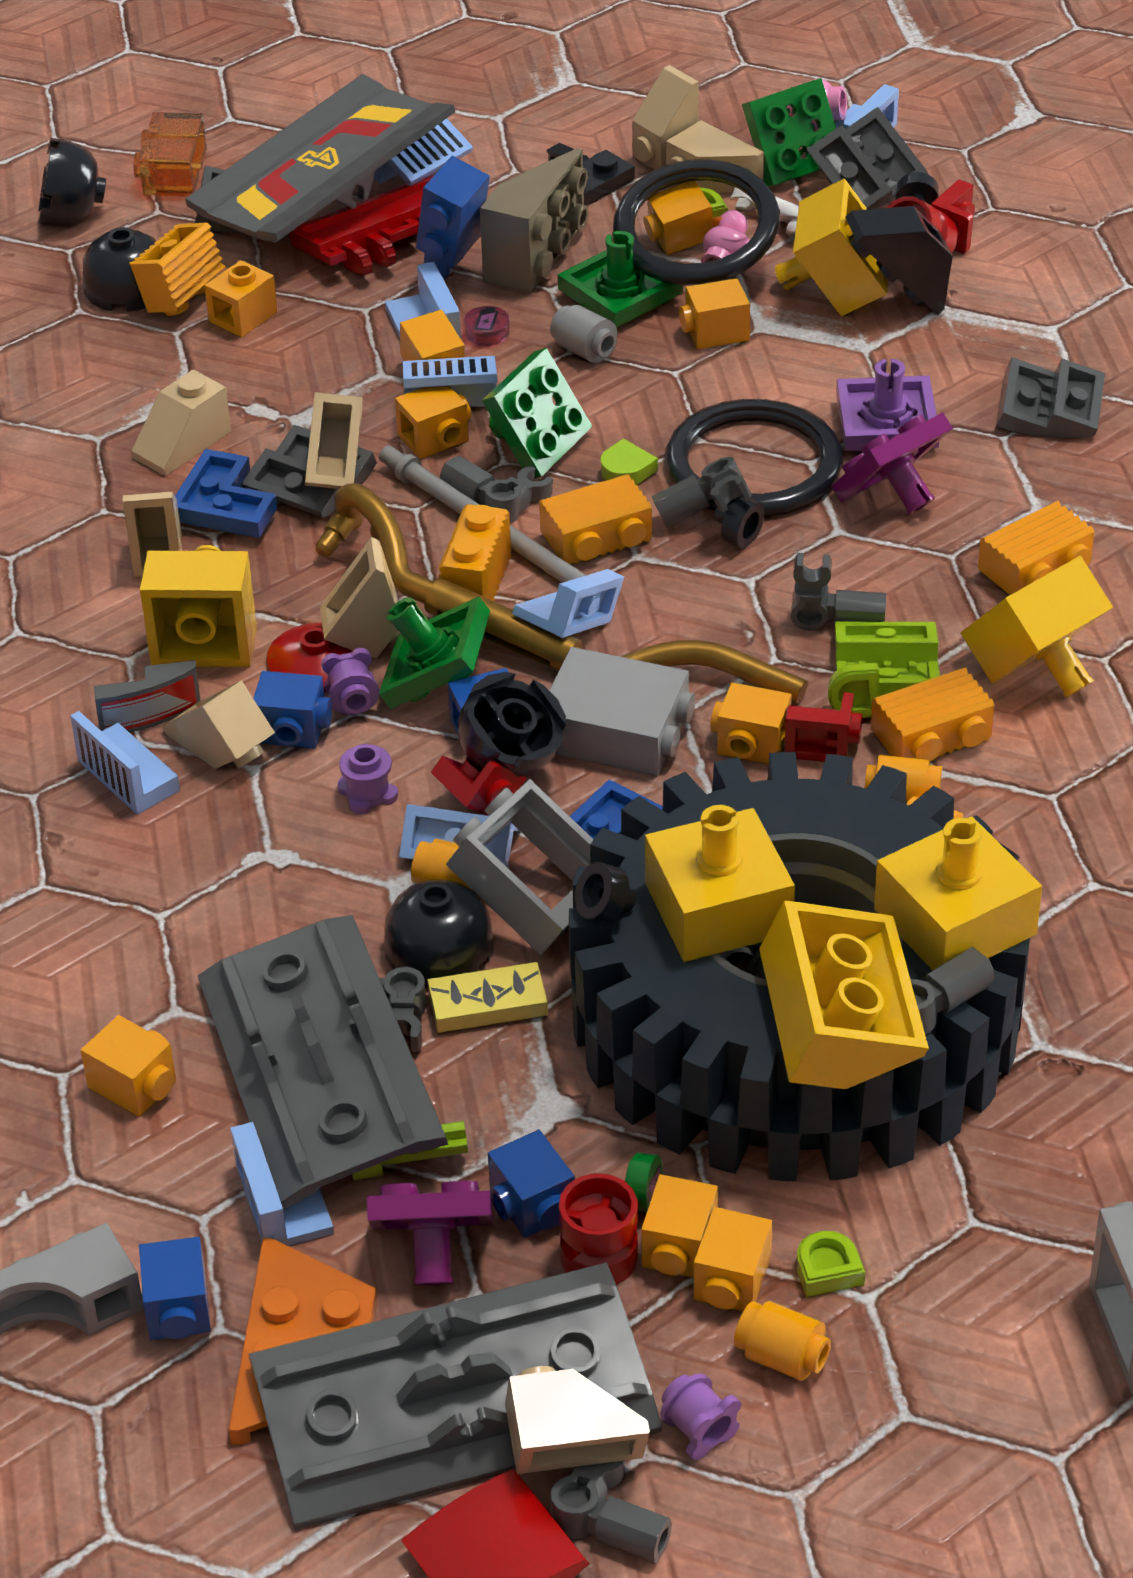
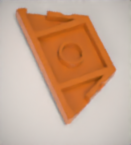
(290, 1303)

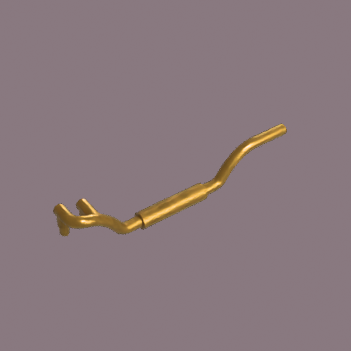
(511, 631)

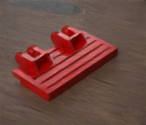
(363, 232)

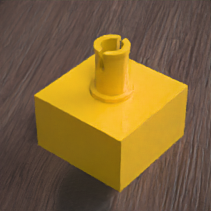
(827, 254)
(199, 607)
(1040, 625)
(716, 881)
(957, 894)

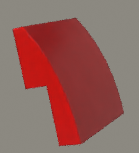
(495, 1534)

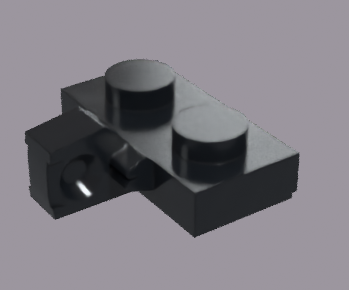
(604, 171)

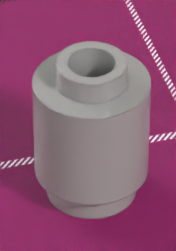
(584, 332)

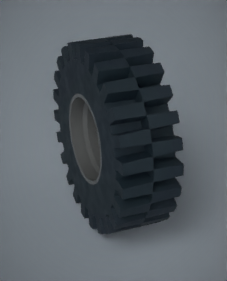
(703, 1032)

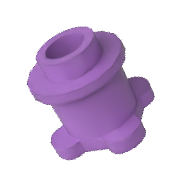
(350, 681)
(366, 778)
(699, 1413)

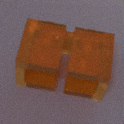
(171, 154)

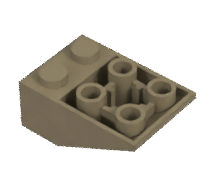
(532, 222)

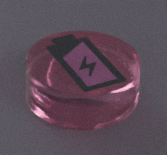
(487, 325)

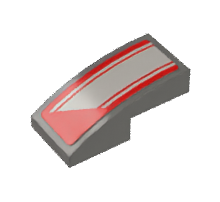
(148, 702)

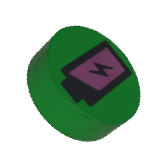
(642, 1177)

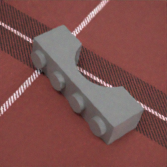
(74, 1282)

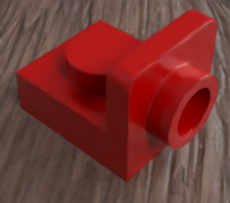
(958, 205)
(820, 732)
(475, 787)

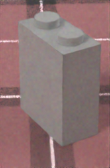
(621, 710)

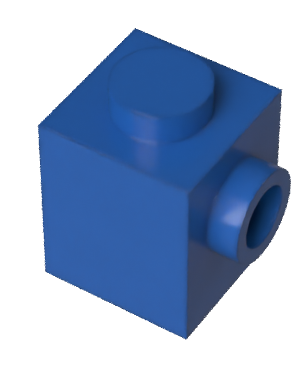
(293, 708)
(528, 1182)
(174, 1288)

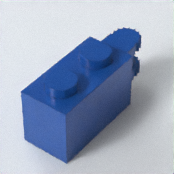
(451, 213)

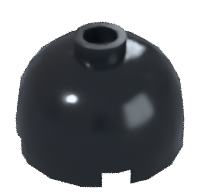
(69, 184)
(108, 272)
(511, 724)
(438, 930)

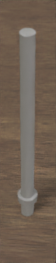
(409, 469)

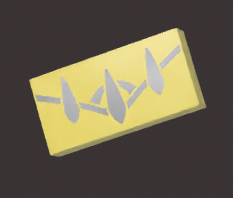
(487, 997)

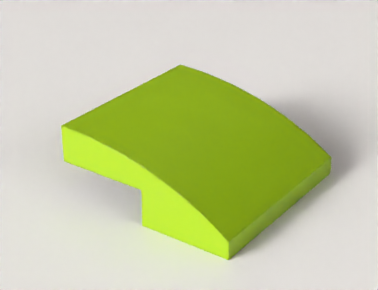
(902, 649)

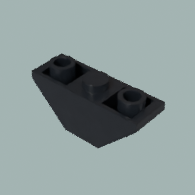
(905, 250)

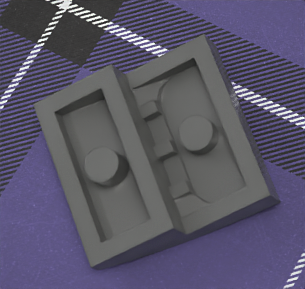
(868, 157)
(1051, 402)
(285, 474)

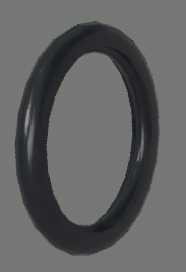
(700, 170)
(770, 411)

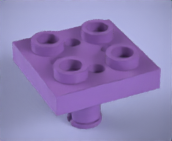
(882, 404)

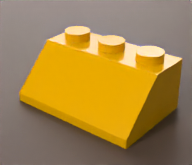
(840, 995)

